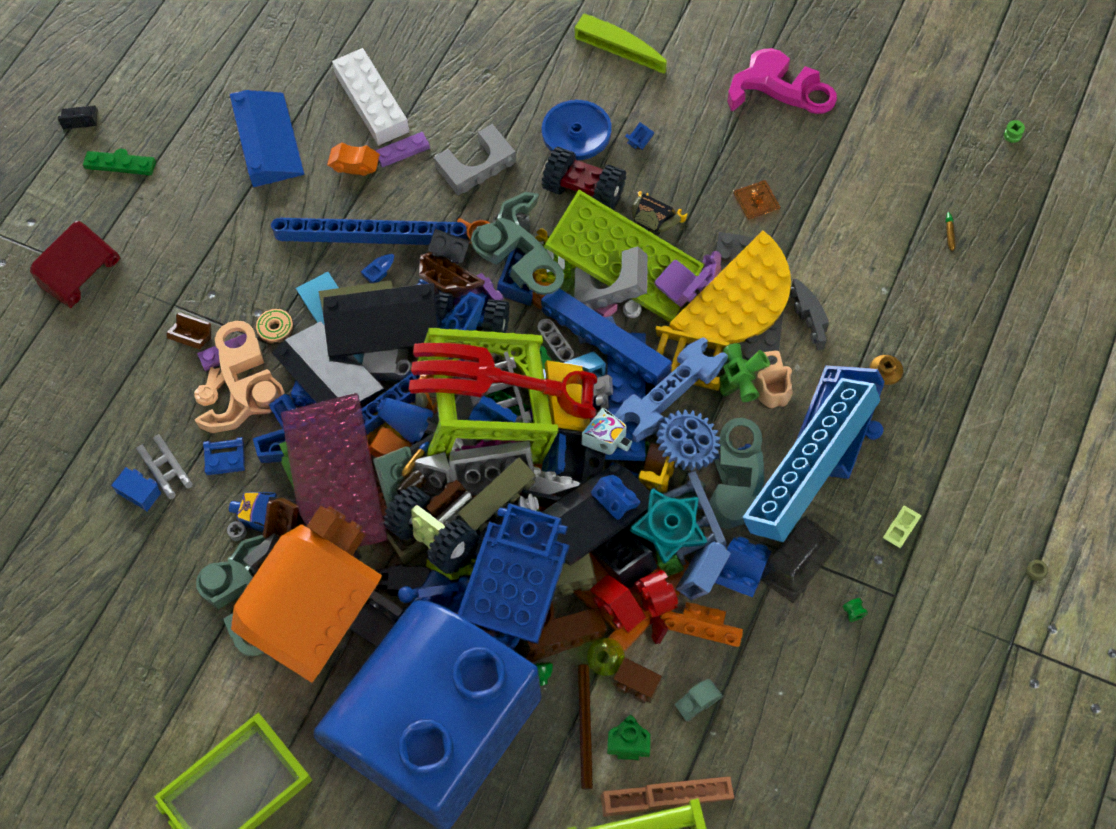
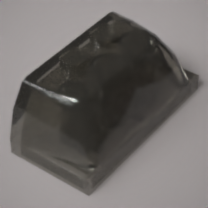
(799, 559)

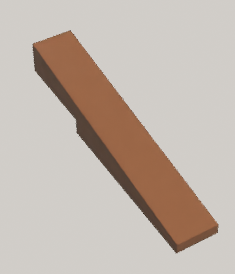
(665, 795)

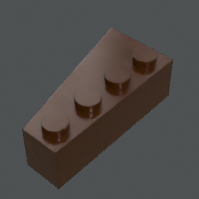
(565, 634)

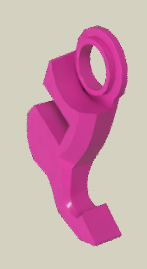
(765, 75)

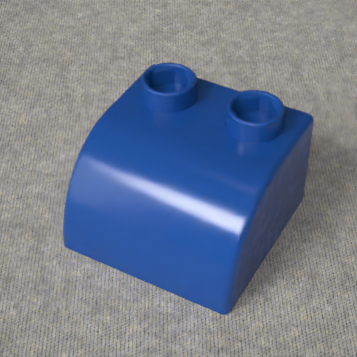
(432, 711)

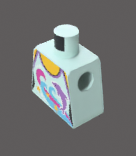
(606, 433)

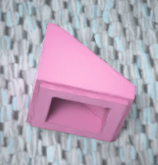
(607, 311)

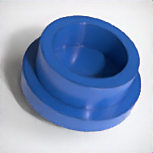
(874, 430)

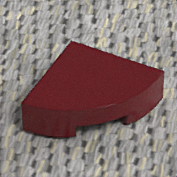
(659, 629)

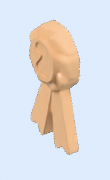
(208, 394)

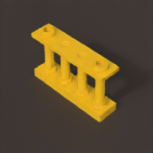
(667, 332)

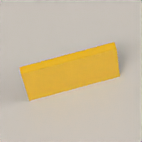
(557, 372)

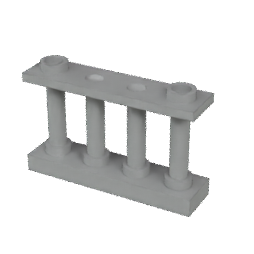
(510, 364)

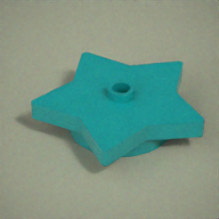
(667, 538)

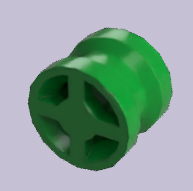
(855, 609)

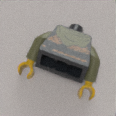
(655, 215)

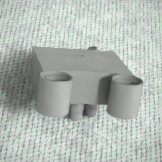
(388, 364)

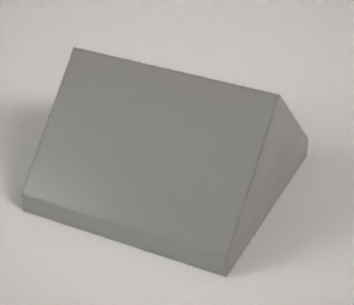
(436, 471)

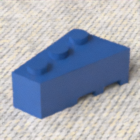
(508, 287)

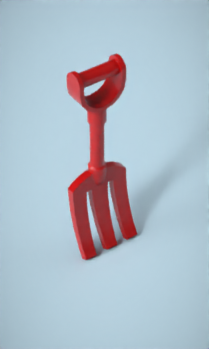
(485, 373)

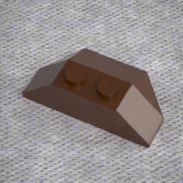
(447, 275)

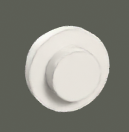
(632, 309)

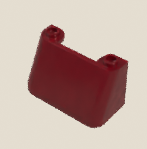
(72, 262)

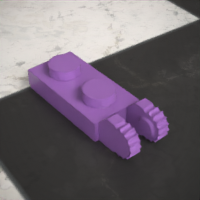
(712, 266)

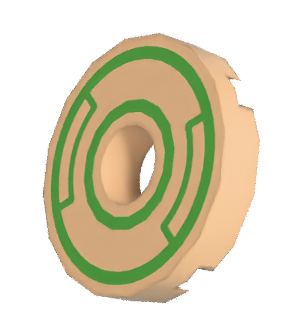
(271, 317)

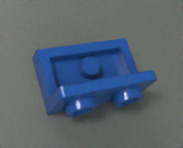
(488, 410)
(614, 496)

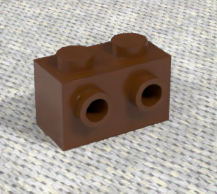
(637, 681)

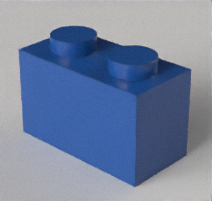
(136, 488)

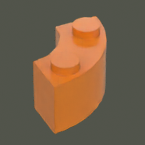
(353, 159)

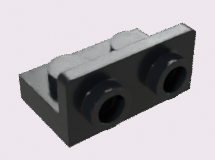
(78, 117)

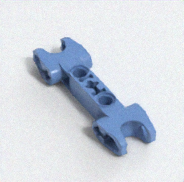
(693, 366)

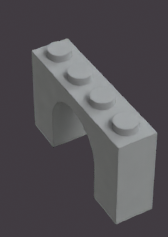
(464, 177)
(630, 283)

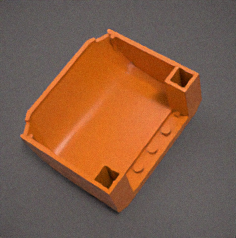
(303, 601)

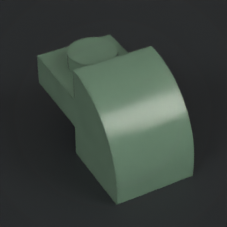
(699, 698)

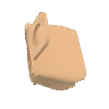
(774, 383)

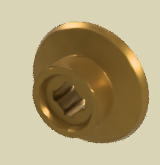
(889, 375)

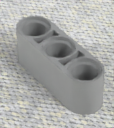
(554, 336)

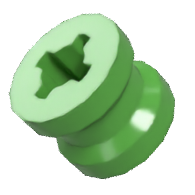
(1014, 131)

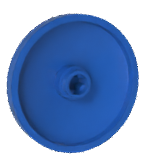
(577, 127)

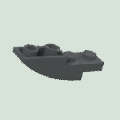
(810, 309)

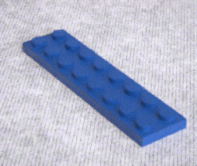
(624, 385)

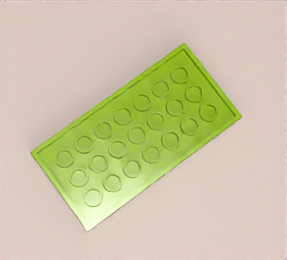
(594, 239)

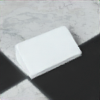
(451, 512)

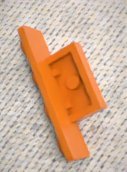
(703, 623)

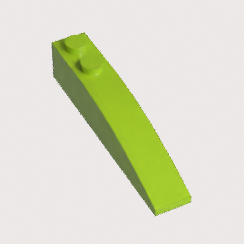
(619, 42)

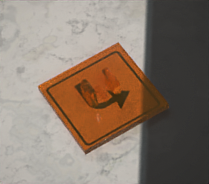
(756, 199)

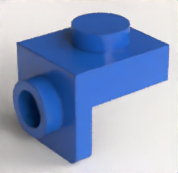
(640, 136)

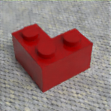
(618, 603)

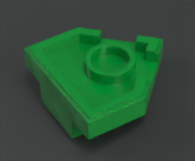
(629, 740)

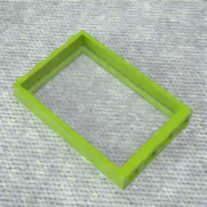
(235, 782)

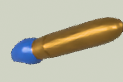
(411, 464)

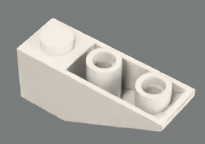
(550, 483)

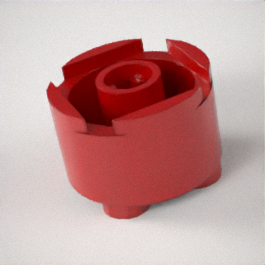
(656, 594)

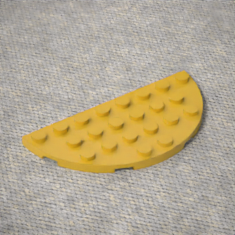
(742, 297)

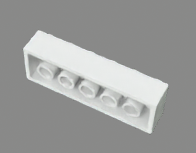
(370, 96)

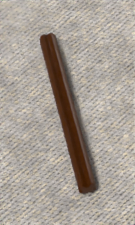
(585, 727)

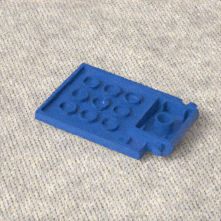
(516, 573)

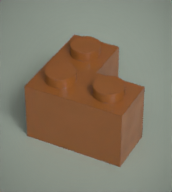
(332, 526)

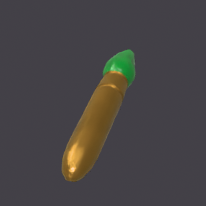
(950, 231)

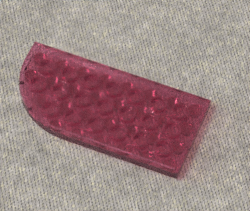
(334, 463)

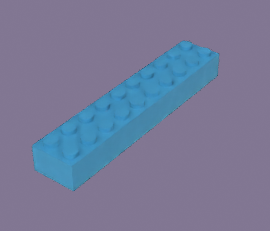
(811, 459)

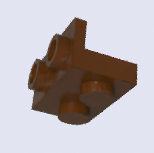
(190, 331)
(446, 498)
(280, 517)

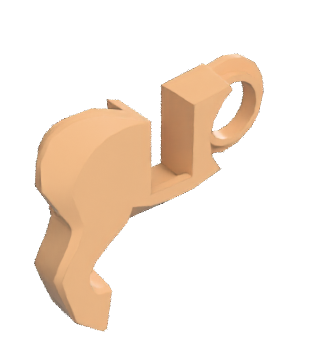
(247, 395)

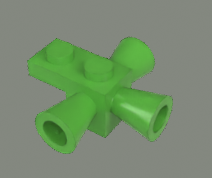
(741, 372)

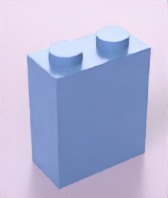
(703, 570)

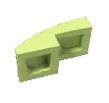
(902, 526)

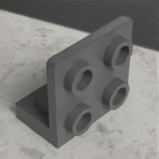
(376, 619)

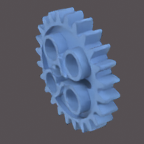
(688, 440)

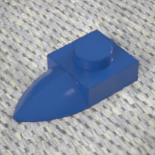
(378, 268)

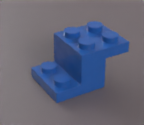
(744, 566)

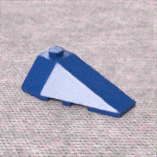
(465, 314)

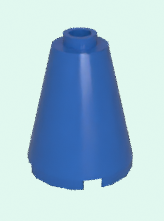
(405, 418)

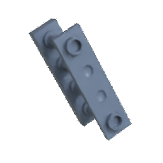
(707, 520)

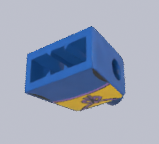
(252, 509)

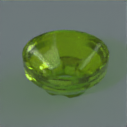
(615, 653)

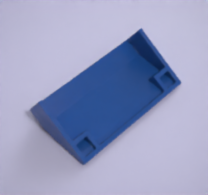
(266, 136)
(827, 382)

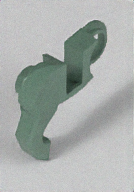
(501, 237)
(729, 501)
(225, 582)

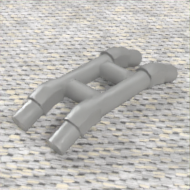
(167, 456)

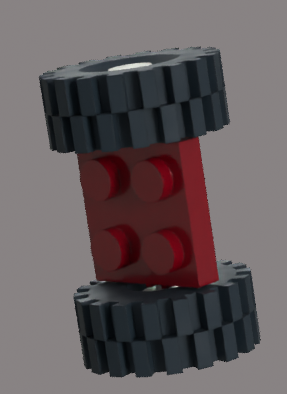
(566, 172)

